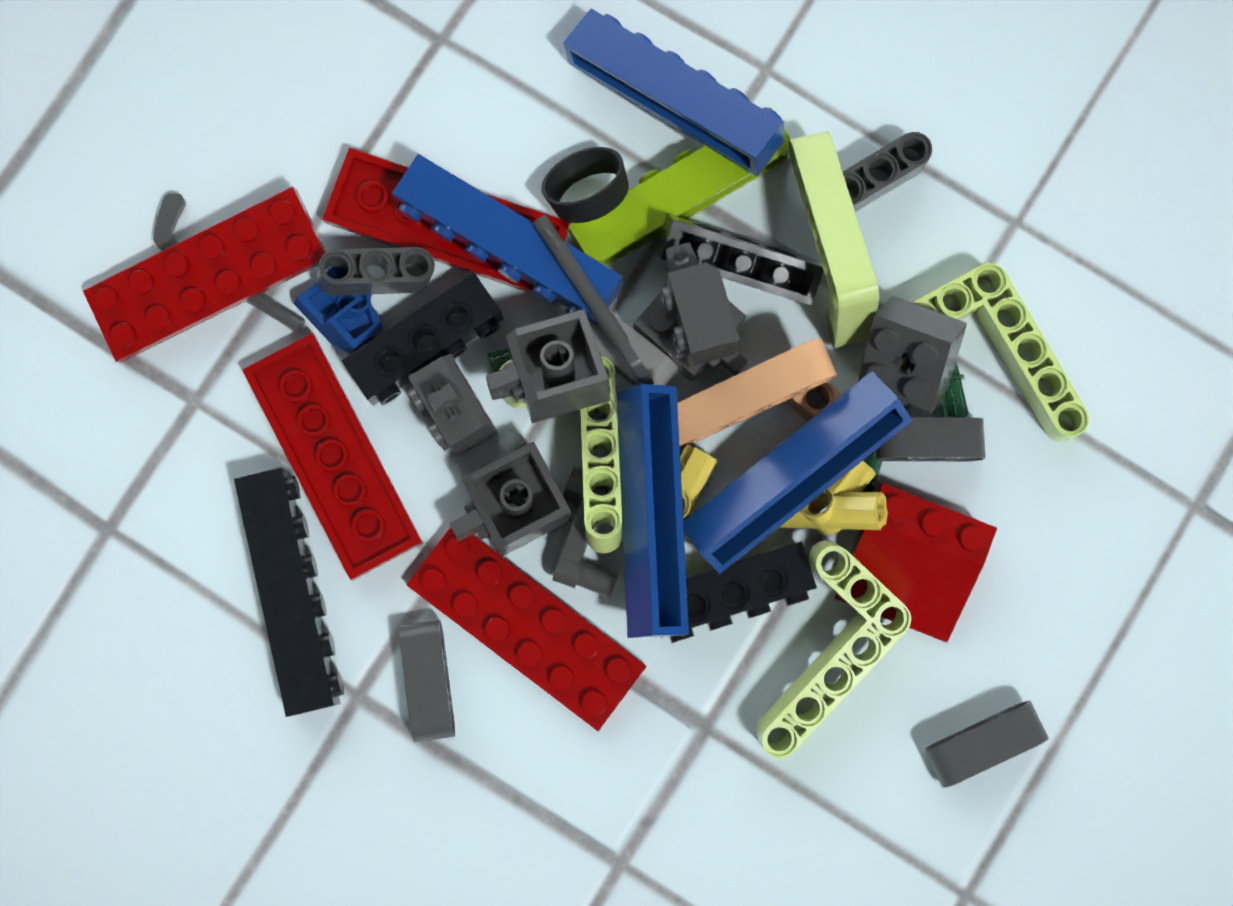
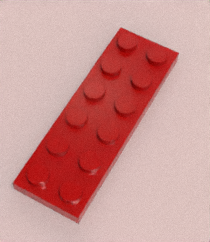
(365, 206)
(205, 275)
(332, 456)
(527, 627)

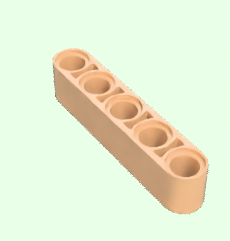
(754, 391)

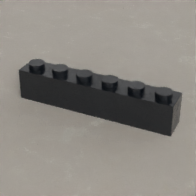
(288, 591)

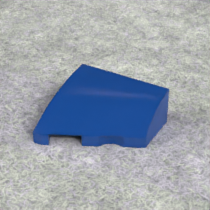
(343, 320)

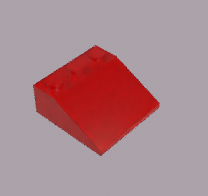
(924, 559)

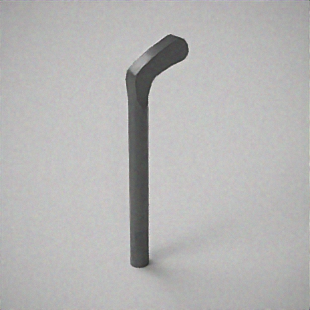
(163, 236)
(591, 297)

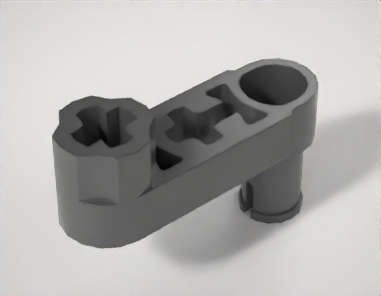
(571, 565)

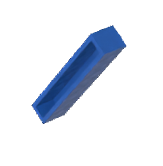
(675, 91)
(497, 235)
(796, 472)
(652, 512)

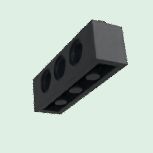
(745, 259)
(433, 318)
(787, 562)

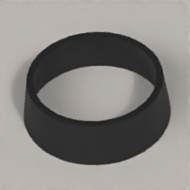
(577, 167)

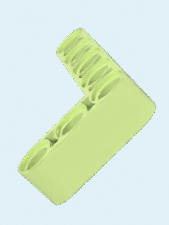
(838, 239)
(1008, 339)
(596, 470)
(837, 654)

